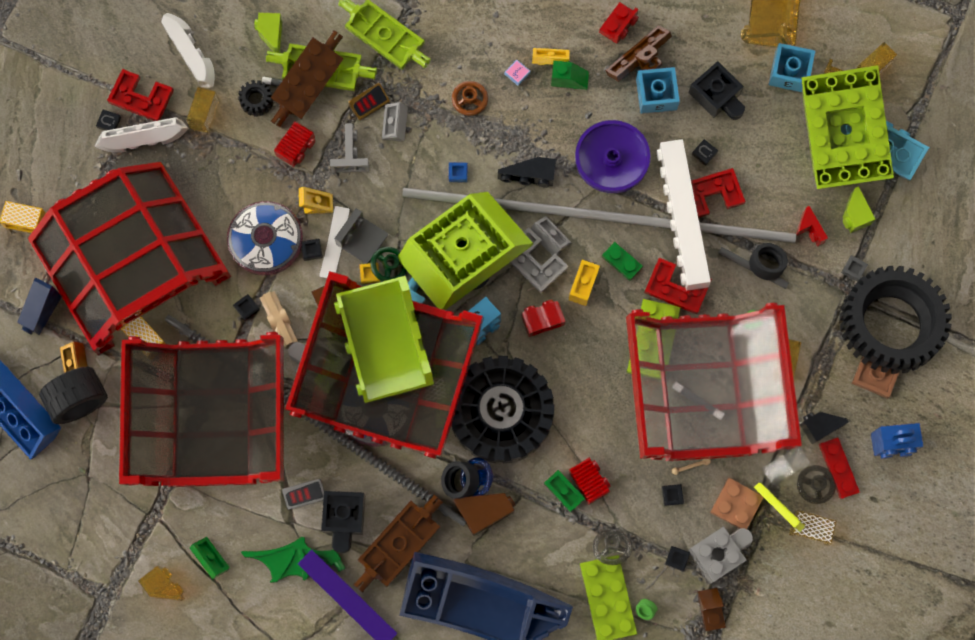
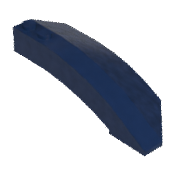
(479, 601)

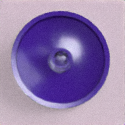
(612, 156)

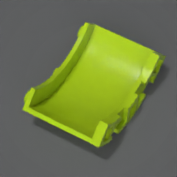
(384, 339)

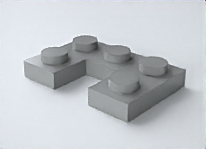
(539, 276)

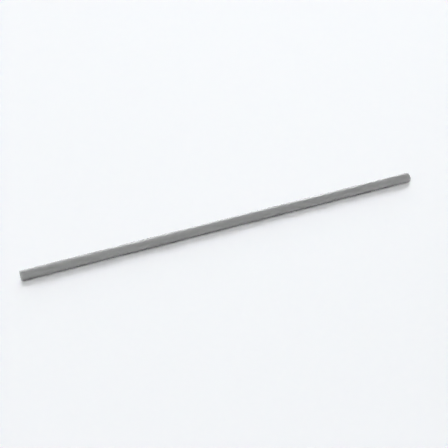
(604, 215)

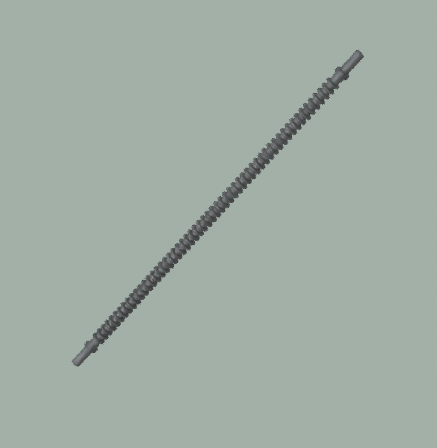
(445, 509)

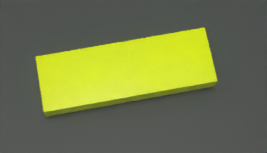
(780, 507)

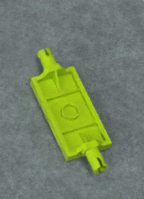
(384, 33)
(343, 78)

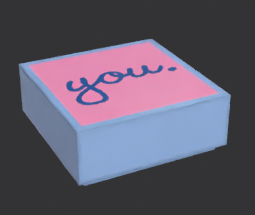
(517, 72)

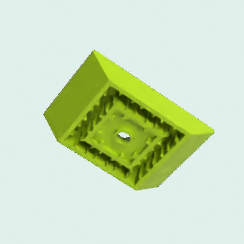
(854, 100)
(452, 272)

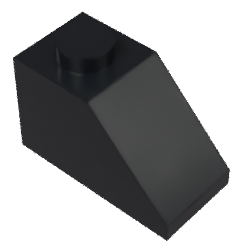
(821, 425)

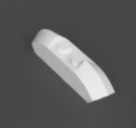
(179, 33)
(148, 133)

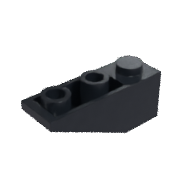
(532, 171)

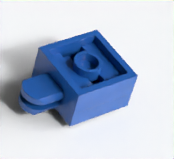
(897, 440)

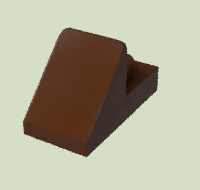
(711, 609)

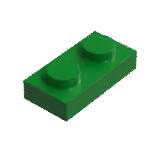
(622, 261)
(564, 491)
(209, 557)

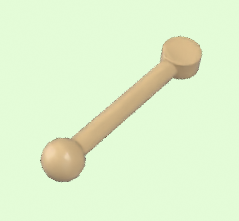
(675, 471)

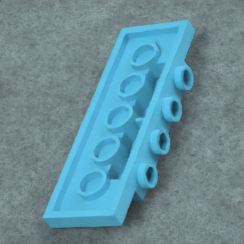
(904, 150)

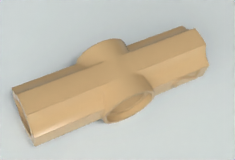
(278, 318)

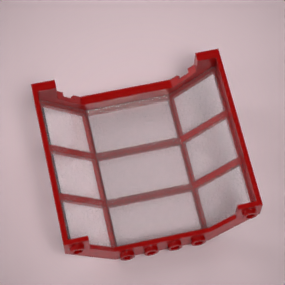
(713, 385)

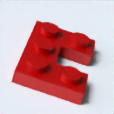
(148, 107)
(720, 182)
(661, 288)

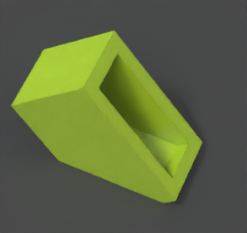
(270, 29)
(857, 212)

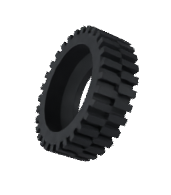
(913, 291)

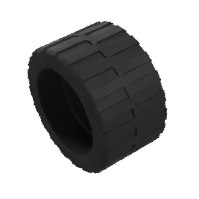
(73, 395)

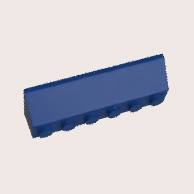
(24, 416)

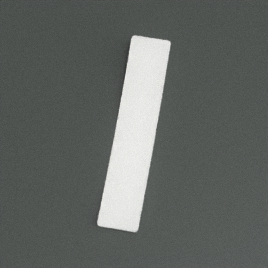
(332, 250)

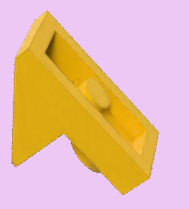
(315, 201)

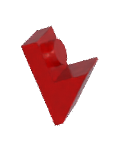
(810, 223)

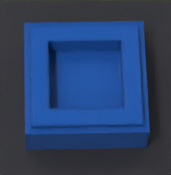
(458, 172)

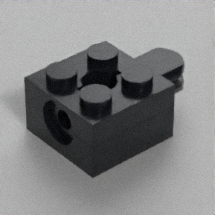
(724, 86)
(343, 517)

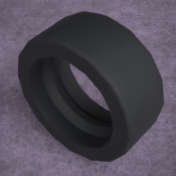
(773, 251)
(448, 476)

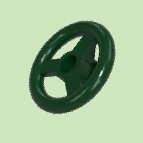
(389, 258)

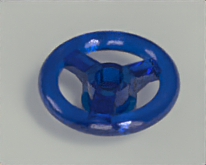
(485, 476)

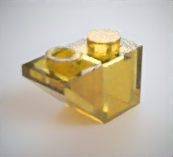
(159, 585)

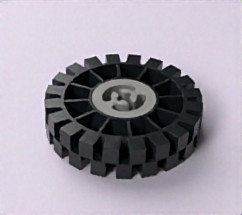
(515, 435)

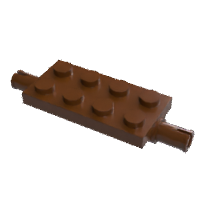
(306, 78)
(398, 542)

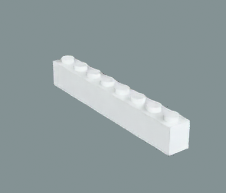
(684, 215)

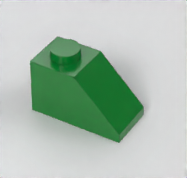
(569, 75)

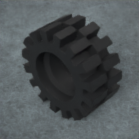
(255, 88)

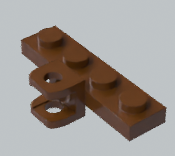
(641, 54)

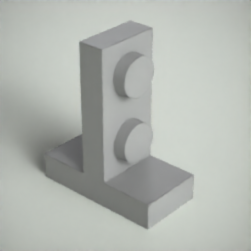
(350, 163)

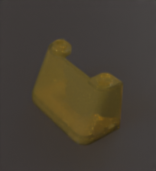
(772, 23)

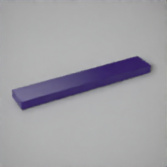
(346, 597)

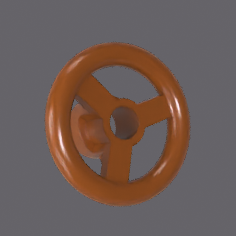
(466, 92)

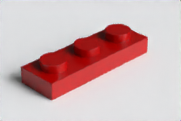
(839, 468)

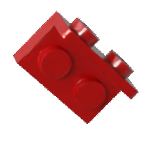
(618, 22)

